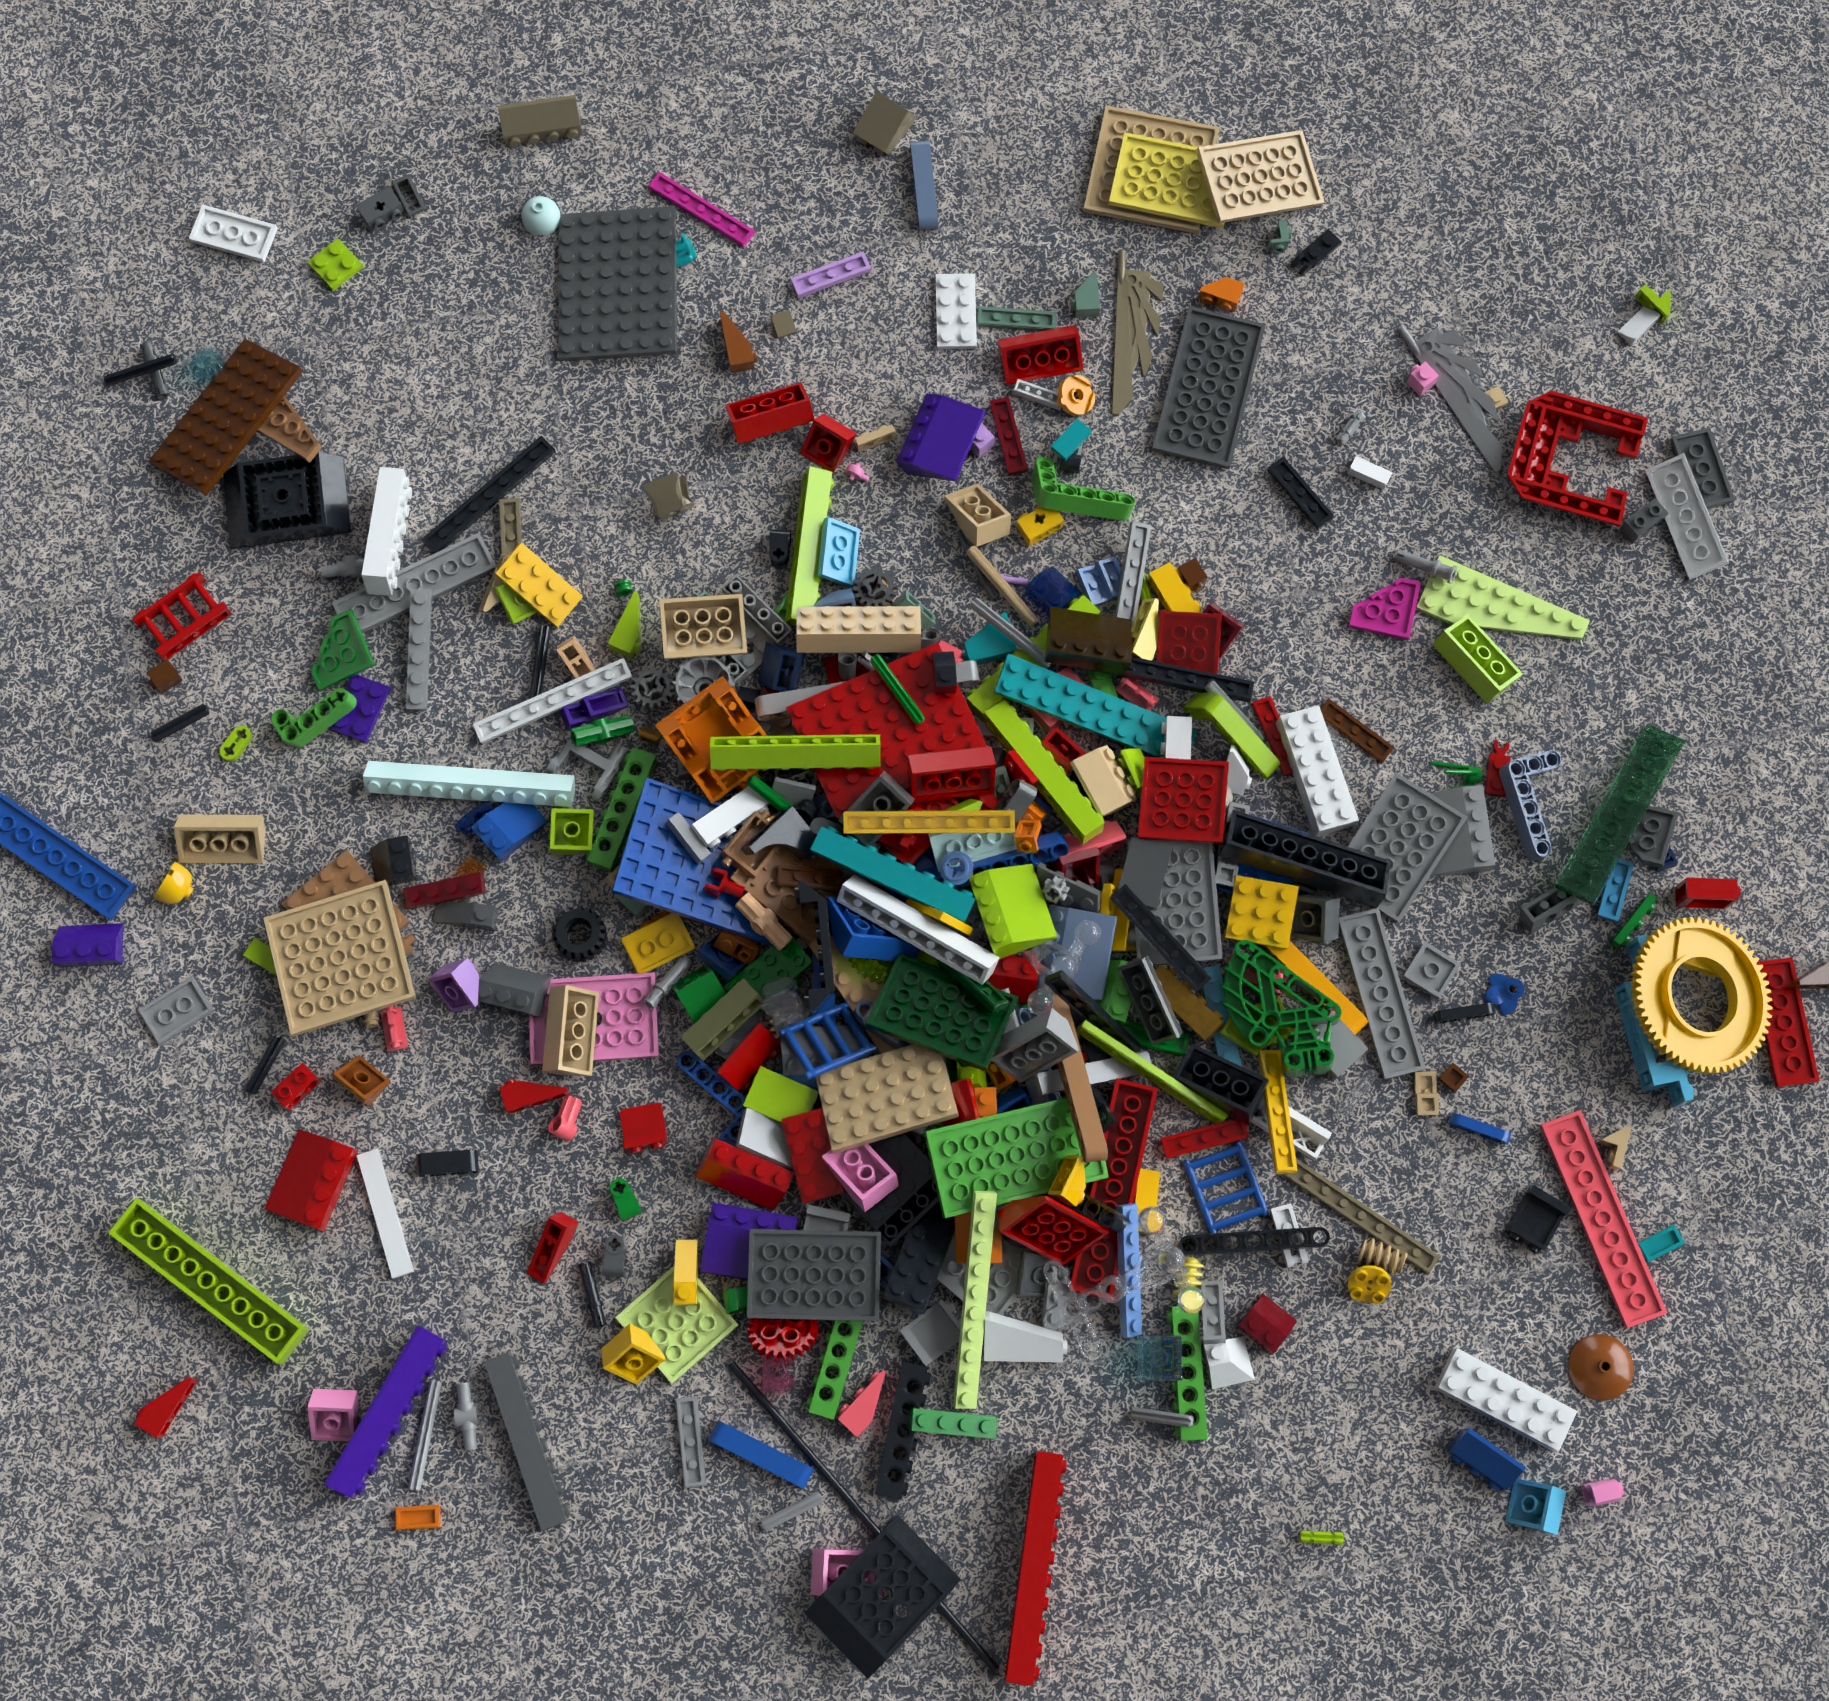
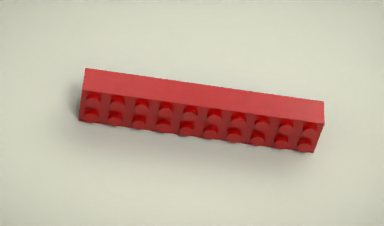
(1126, 1142)
(1033, 1569)

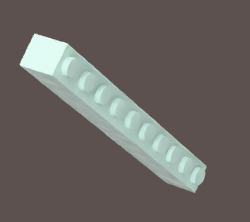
(469, 783)

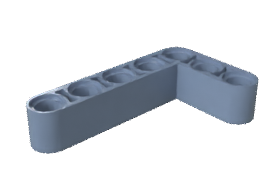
(1527, 799)

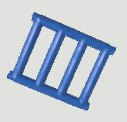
(830, 1064)
(1253, 1189)

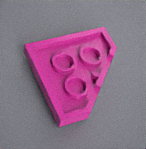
(1388, 610)

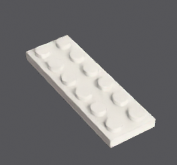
(1687, 516)

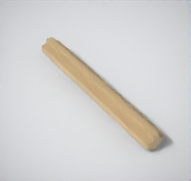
(1002, 586)

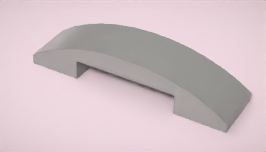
(1227, 869)

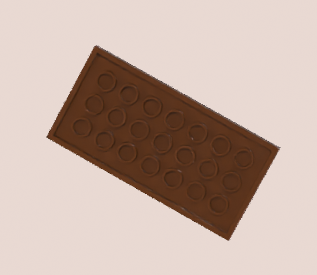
(225, 416)

